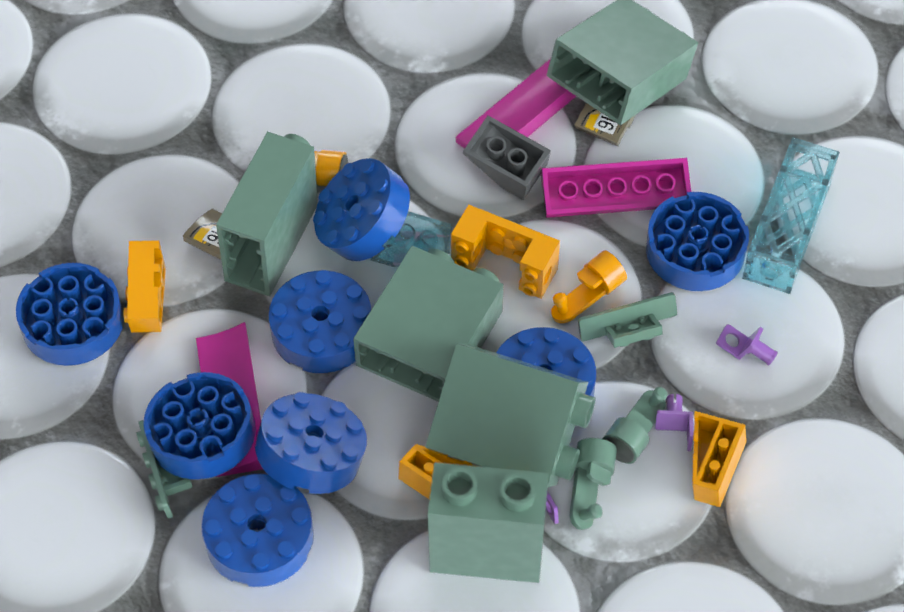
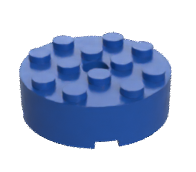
(361, 209)
(697, 241)
(70, 314)
(317, 320)
(553, 351)
(200, 426)
(310, 443)
(252, 555)

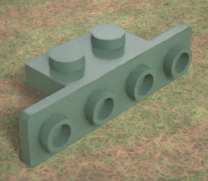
(629, 322)
(160, 478)

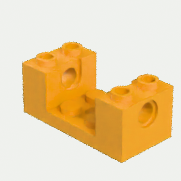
(531, 249)

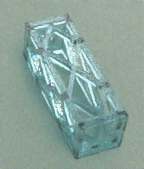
(771, 266)

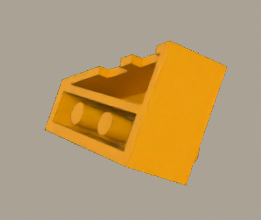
(145, 286)
(715, 456)
(418, 466)

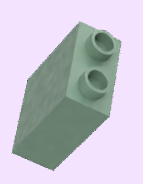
(621, 59)
(268, 213)
(424, 316)
(509, 414)
(487, 522)

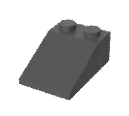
(507, 156)

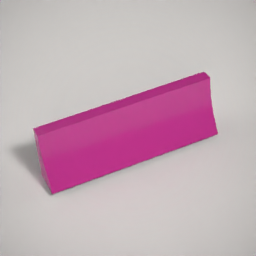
(525, 106)
(613, 186)
(230, 356)

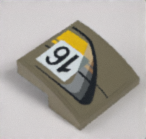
(601, 126)
(203, 233)

